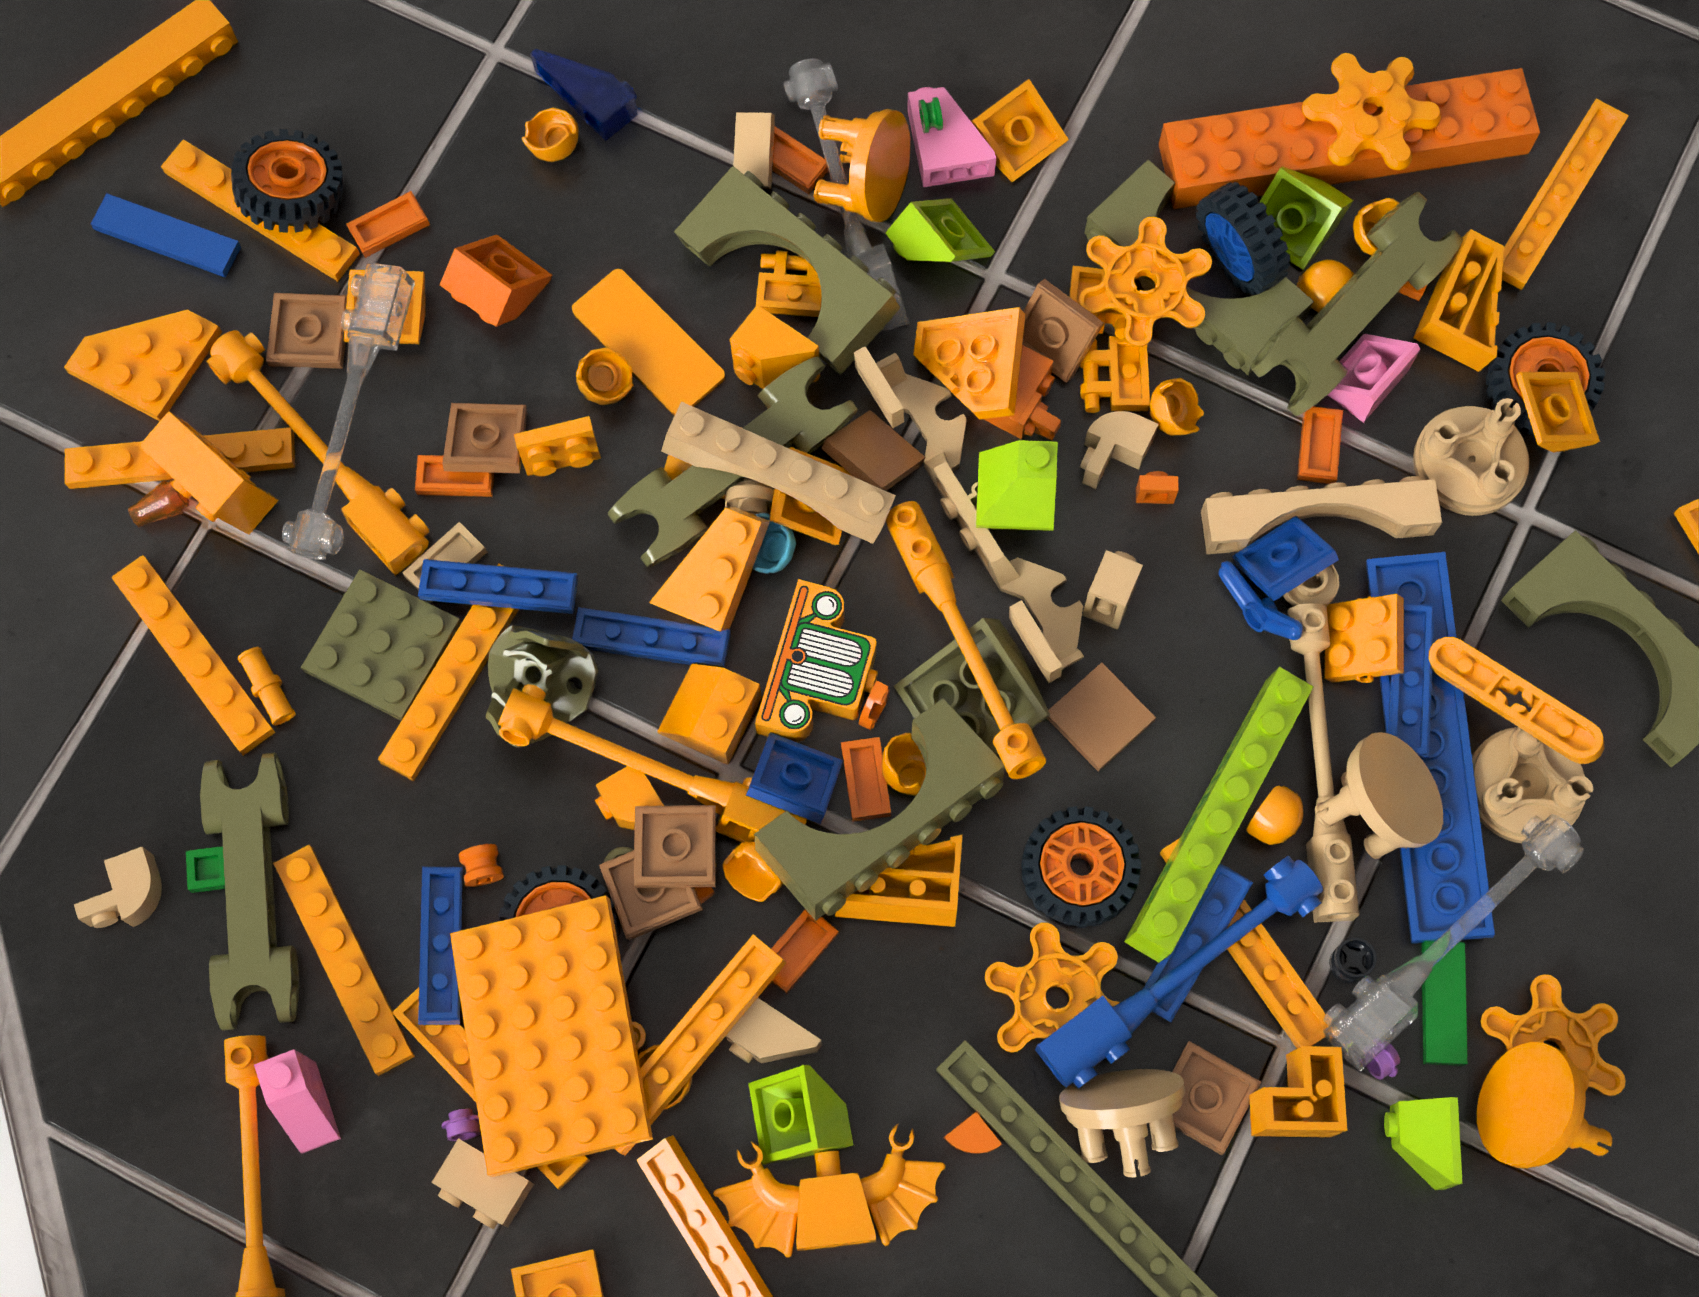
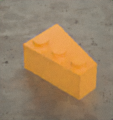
(1464, 304)
(205, 474)
(715, 571)
(916, 891)

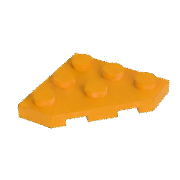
(975, 358)
(146, 360)

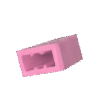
(949, 154)
(298, 1099)

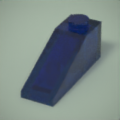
(589, 91)

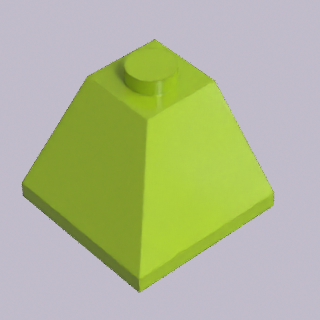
(1305, 212)
(937, 233)
(1017, 486)
(798, 1115)
(1428, 1138)

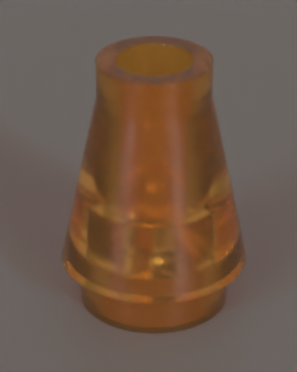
(158, 505)

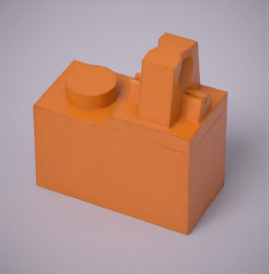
(1030, 413)

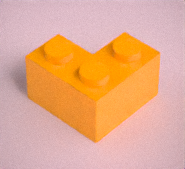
(1312, 1101)

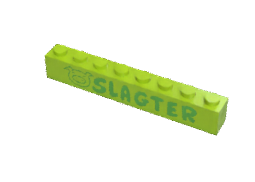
(1218, 815)

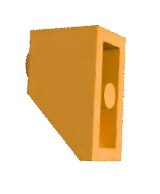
(622, 793)

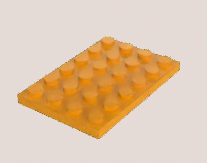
(550, 1037)

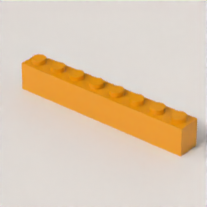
(111, 96)

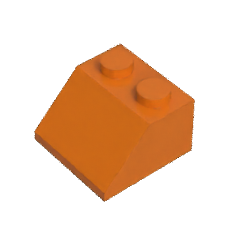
(494, 279)

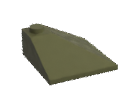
(950, 678)

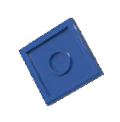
(1285, 558)
(794, 778)

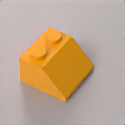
(768, 348)
(711, 711)

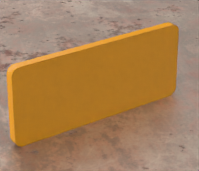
(650, 340)

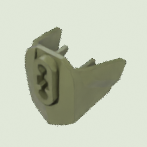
(517, 661)

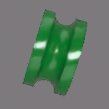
(930, 115)

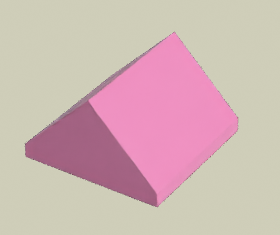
(1374, 369)

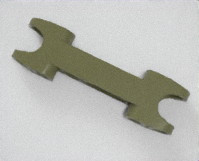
(1313, 349)
(680, 501)
(253, 954)

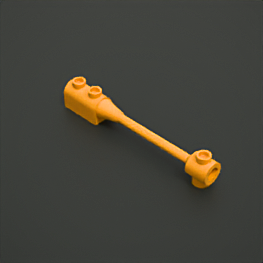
(371, 511)
(933, 575)
(530, 717)
(240, 1058)

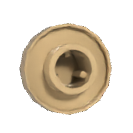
(750, 496)
(1318, 589)

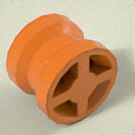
(481, 865)

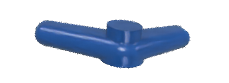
(1258, 609)

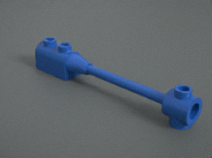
(1104, 1029)

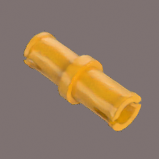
(266, 686)

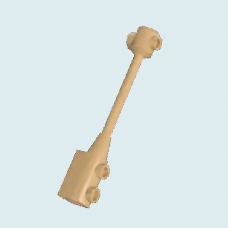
(1330, 847)

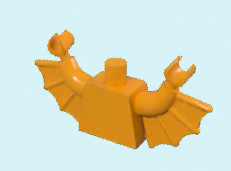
(833, 1205)

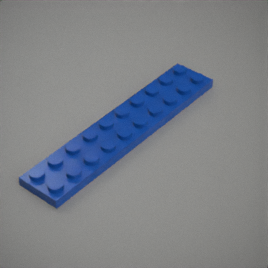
(1451, 871)

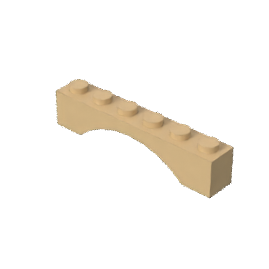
(722, 446)
(1397, 508)

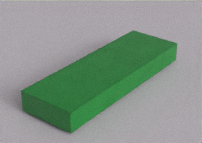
(1445, 1009)

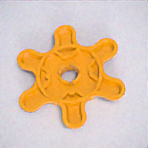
(1362, 131)
(1150, 259)
(1048, 969)
(1572, 1032)

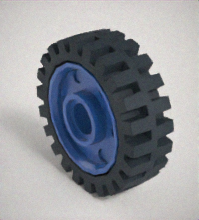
(1243, 238)

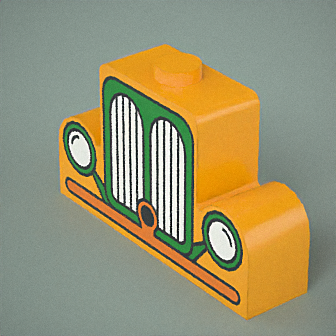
(815, 666)

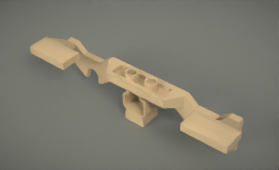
(1033, 583)

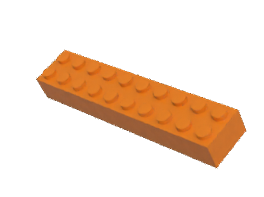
(1480, 121)

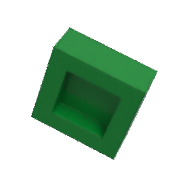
(205, 869)

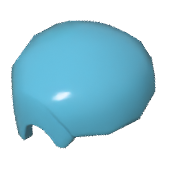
(776, 548)

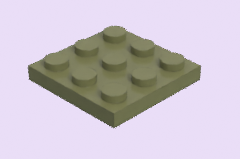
(381, 644)

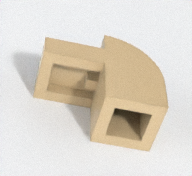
(1116, 436)
(133, 895)

